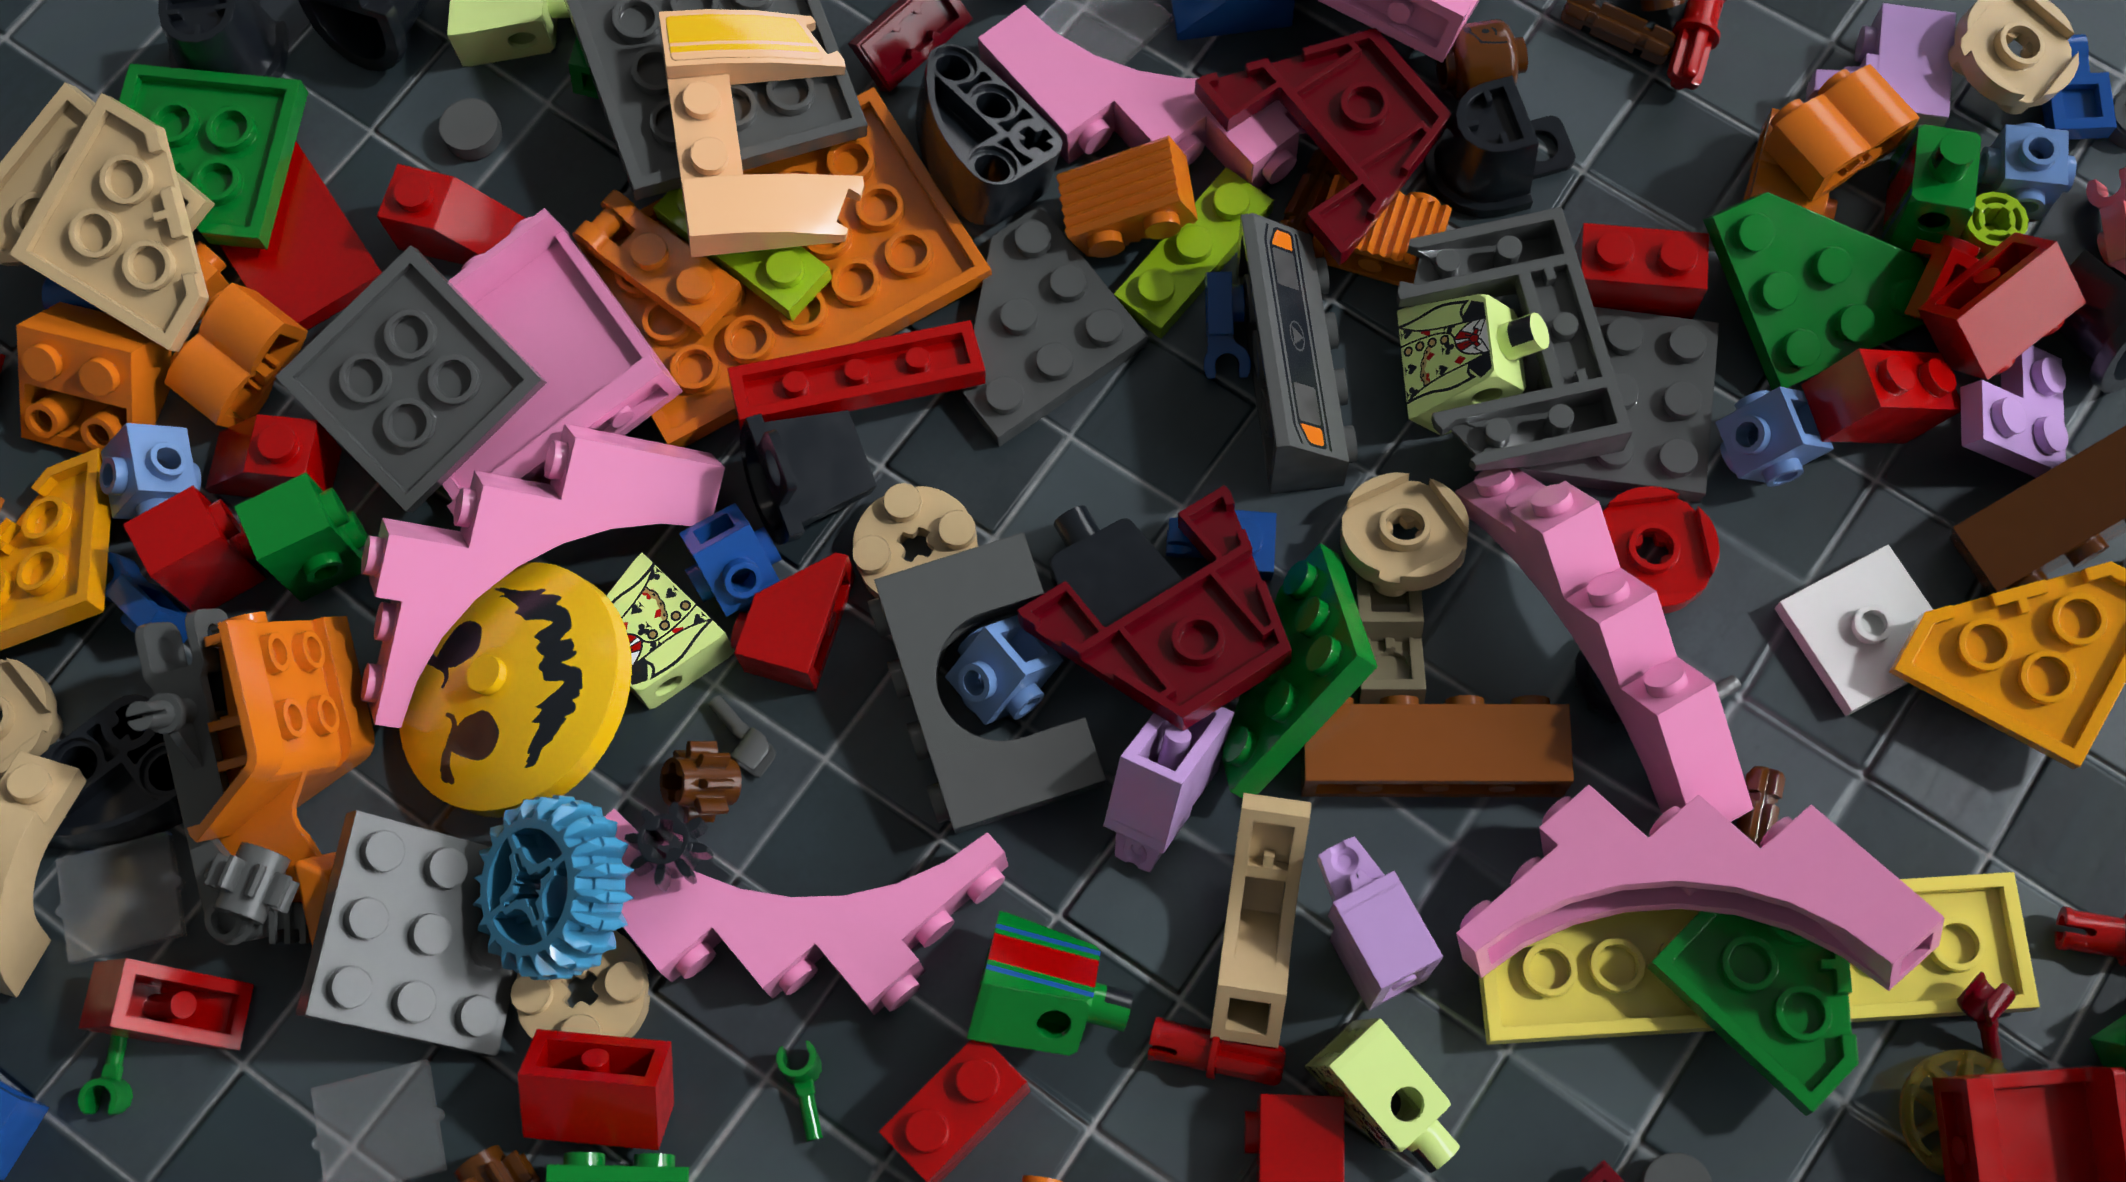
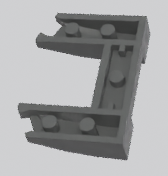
(1582, 403)

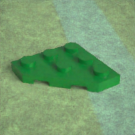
(226, 139)
(1810, 285)
(1325, 669)
(1769, 999)

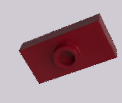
(905, 36)

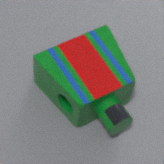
(1930, 174)
(1042, 990)

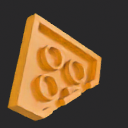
(55, 553)
(2029, 659)

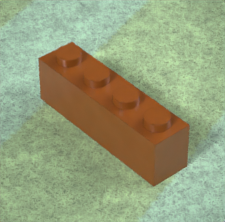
(1441, 749)

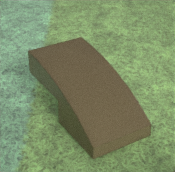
(1395, 637)

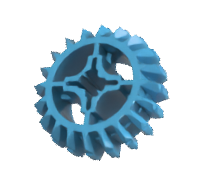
(553, 888)

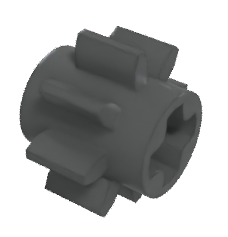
(251, 883)

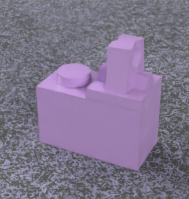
(1911, 54)
(1160, 783)
(1375, 925)

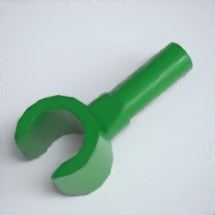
(110, 1078)
(804, 1088)

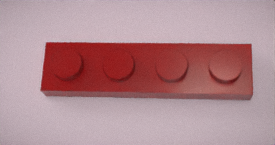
(859, 374)

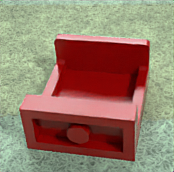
(2034, 1125)

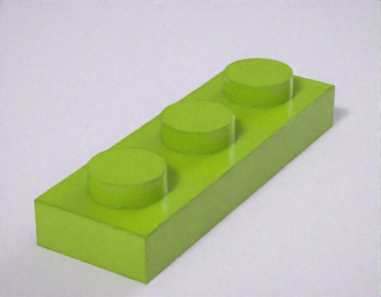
(1176, 267)
(779, 276)

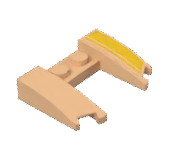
(721, 205)

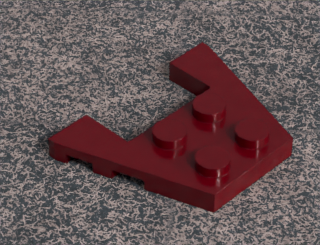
(1359, 110)
(1187, 645)

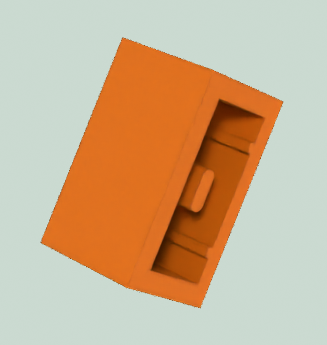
(86, 377)

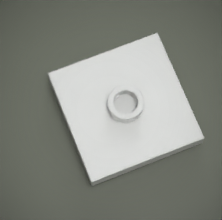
(1856, 626)

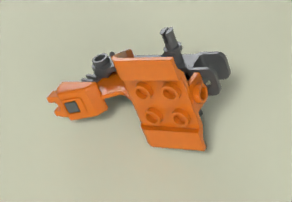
(249, 739)

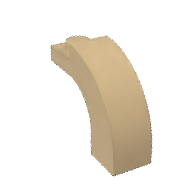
(32, 806)
(1260, 920)

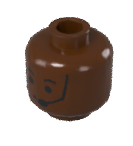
(1480, 55)

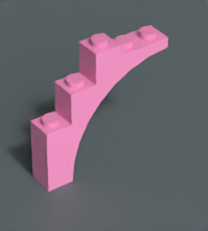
(1094, 97)
(505, 521)
(1622, 631)
(1800, 880)
(782, 937)

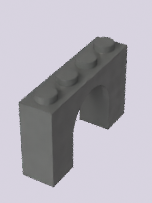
(925, 614)

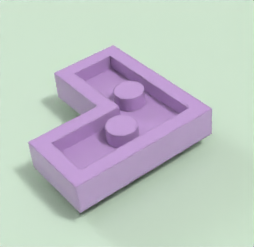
(2021, 419)

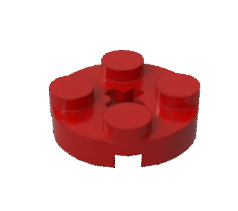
(1674, 525)

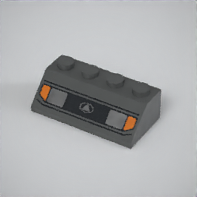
(1292, 358)

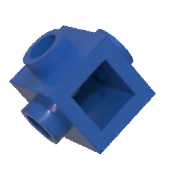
(730, 559)

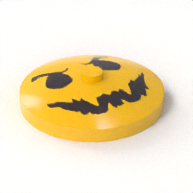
(520, 693)

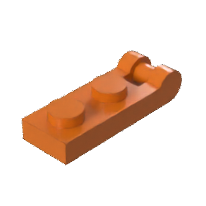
(659, 264)

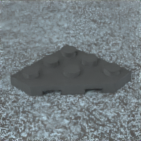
(1043, 327)

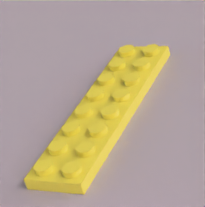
(1598, 982)

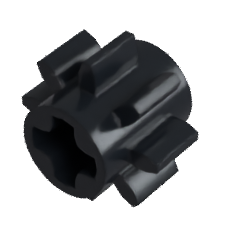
(660, 831)

